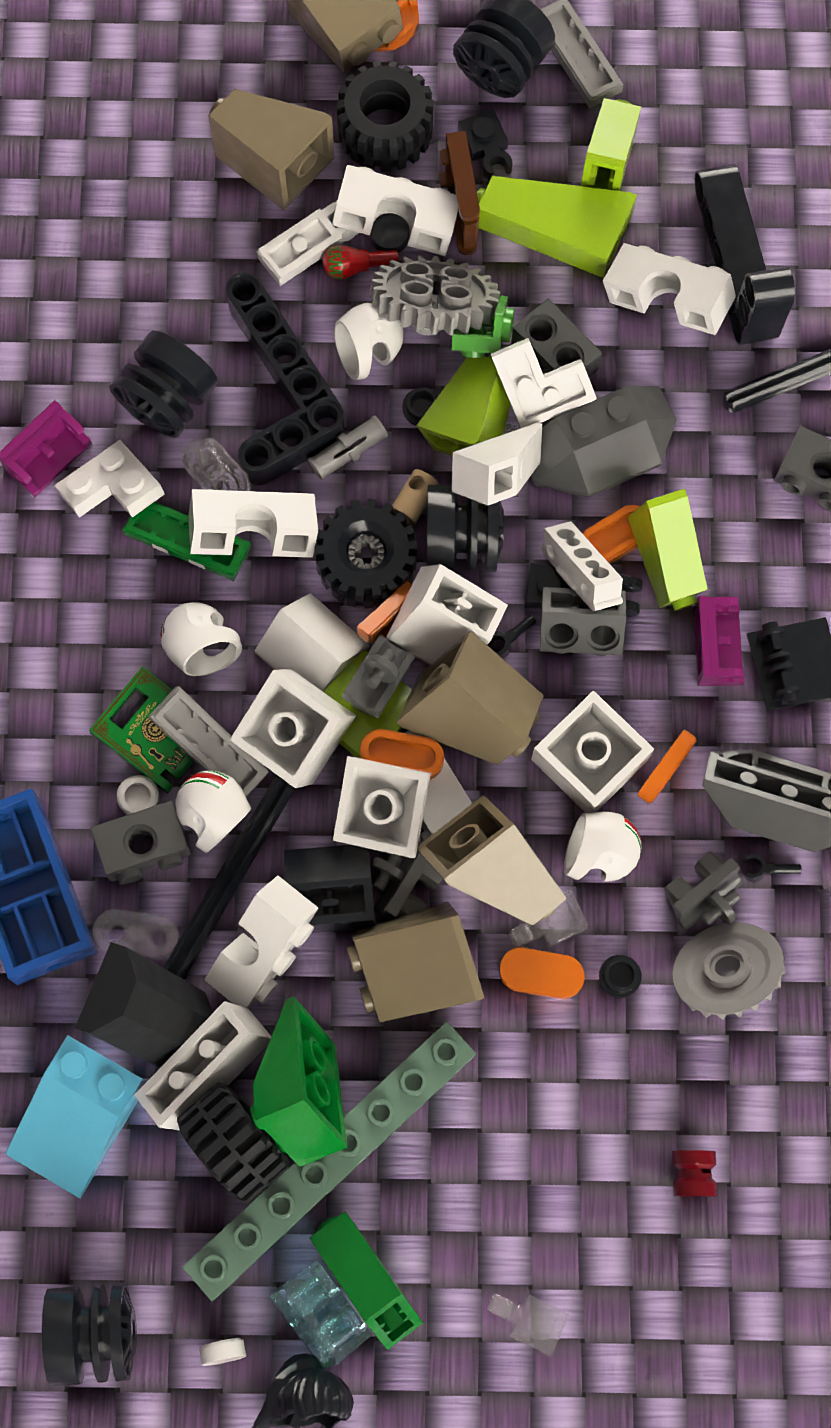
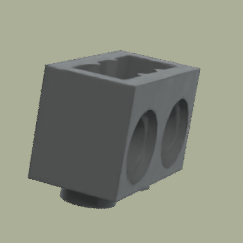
(564, 340)
(574, 628)

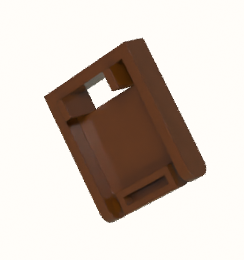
(460, 181)

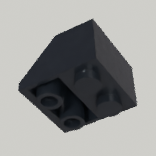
(336, 882)

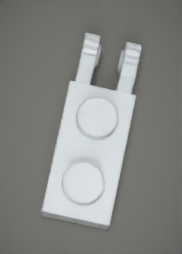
(302, 244)

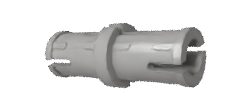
(370, 432)

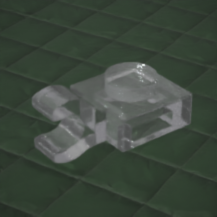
(559, 926)
(534, 1321)

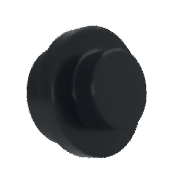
(417, 403)
(620, 976)

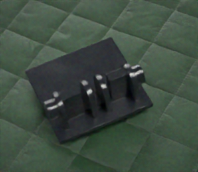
(792, 662)

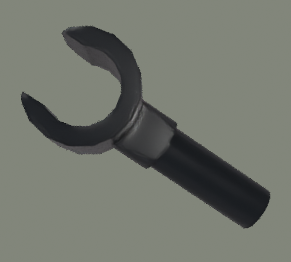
(511, 635)
(769, 868)

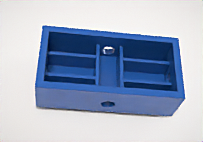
(38, 904)

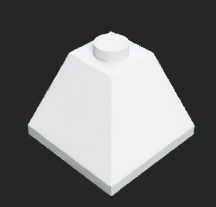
(381, 807)

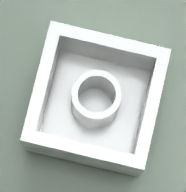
(292, 727)
(592, 753)

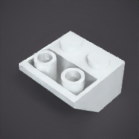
(441, 612)

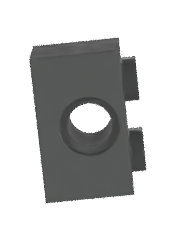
(796, 472)
(116, 840)

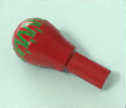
(346, 261)

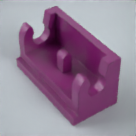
(44, 449)
(718, 641)

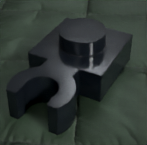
(487, 141)

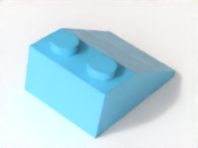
(74, 1116)

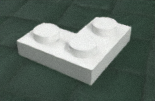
(539, 395)
(108, 474)

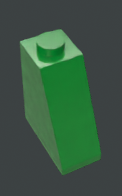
(365, 1280)

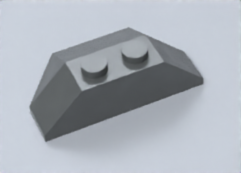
(605, 441)
(771, 797)

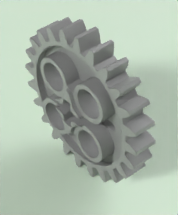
(407, 290)

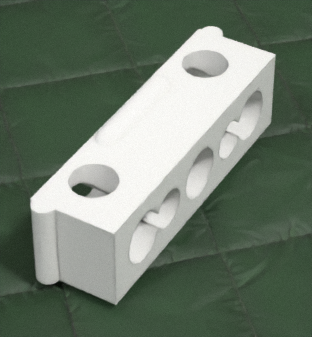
(582, 566)

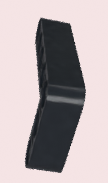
(761, 294)
(289, 378)

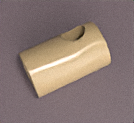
(413, 496)

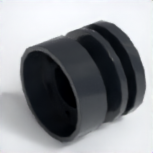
(504, 45)
(164, 384)
(462, 529)
(88, 1334)

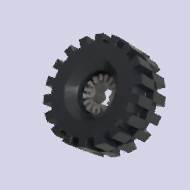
(361, 528)

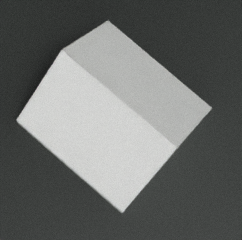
(310, 642)

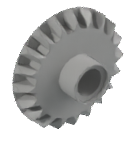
(728, 969)

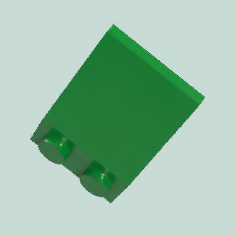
(300, 1088)

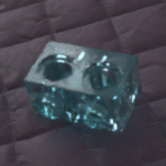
(320, 1315)

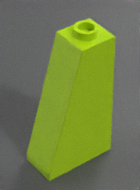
(557, 219)

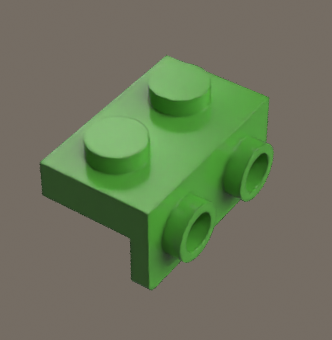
(490, 337)

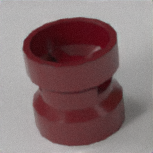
(694, 1173)

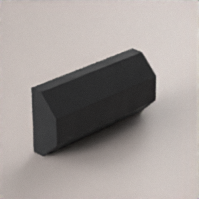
(142, 1007)

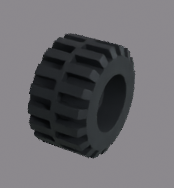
(385, 89)
(230, 1144)

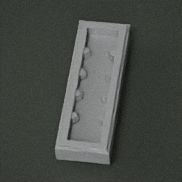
(581, 55)
(205, 740)

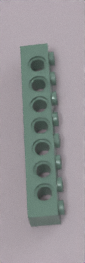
(304, 1187)

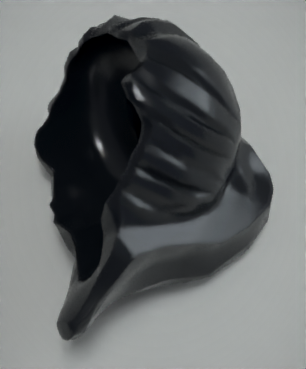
(305, 1395)

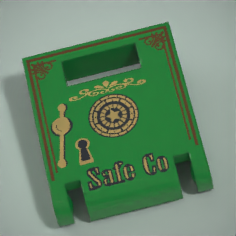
(140, 740)

